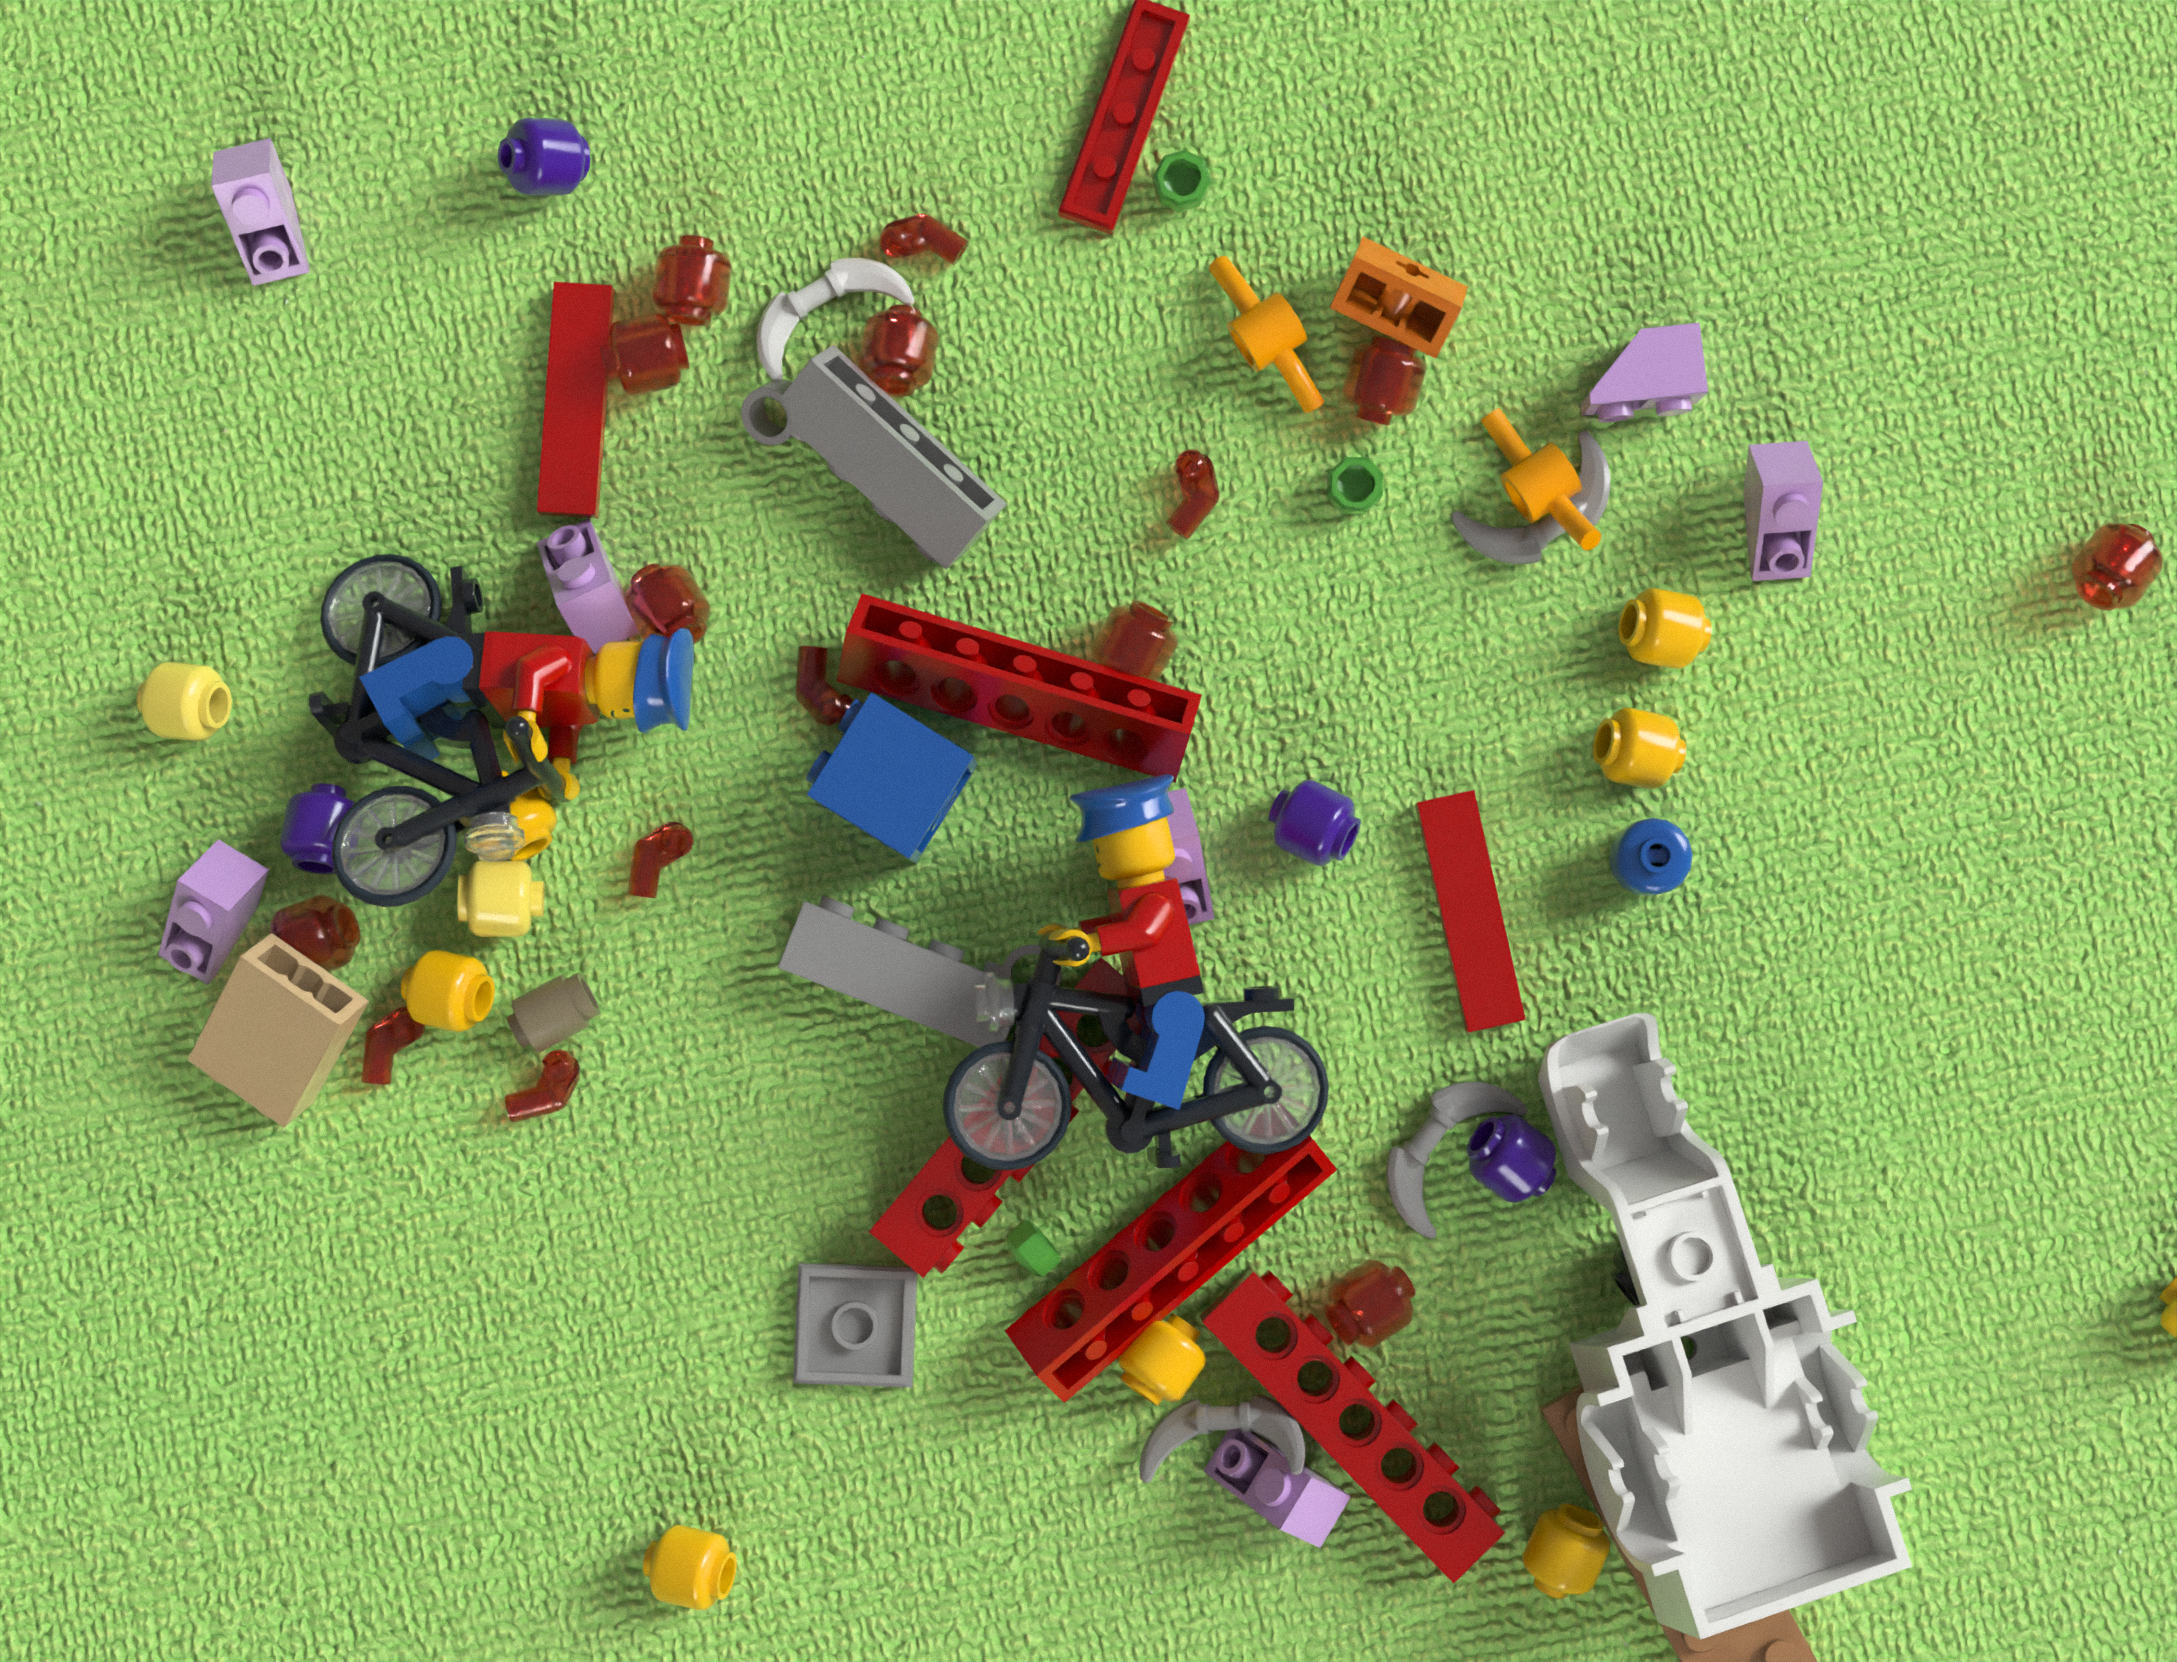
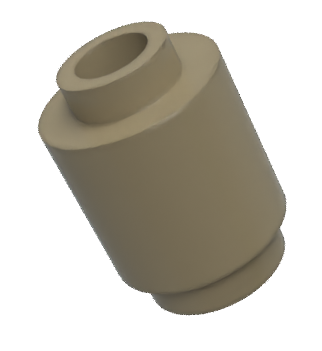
(553, 1012)

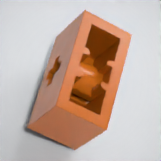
(1399, 297)

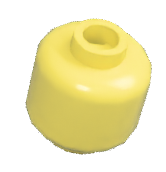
(184, 701)
(499, 898)

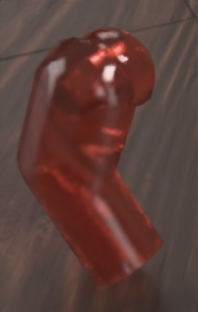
(919, 234)
(1199, 492)
(551, 1091)

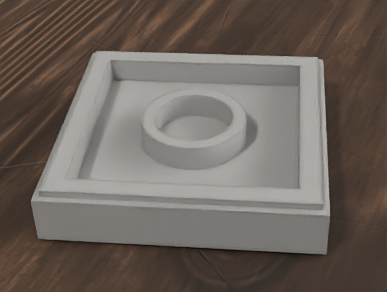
(855, 1324)

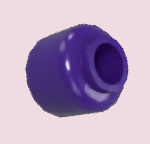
(544, 157)
(1314, 823)
(311, 826)
(1512, 1158)

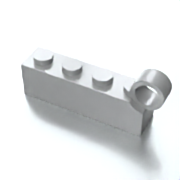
(880, 452)
(891, 972)

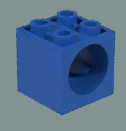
(890, 776)

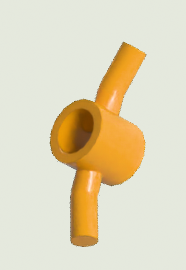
(1267, 333)
(1540, 481)

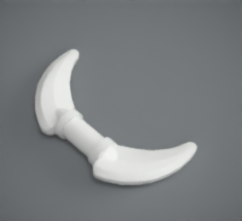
(843, 277)

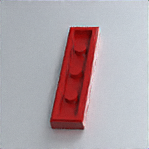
(1124, 115)
(575, 401)
(1470, 911)

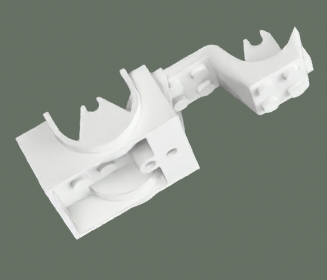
(1748, 1462)

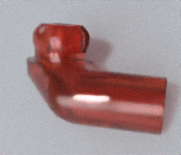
(814, 691)
(655, 852)
(385, 1040)

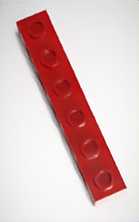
(1017, 687)
(904, 1223)
(1162, 1260)
(1448, 1542)

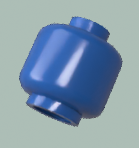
(1632, 857)

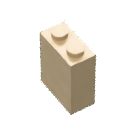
(277, 1029)

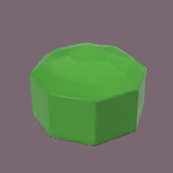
(1181, 181)
(1354, 485)
(1032, 1248)

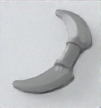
(1526, 543)
(1407, 1162)
(1193, 1418)

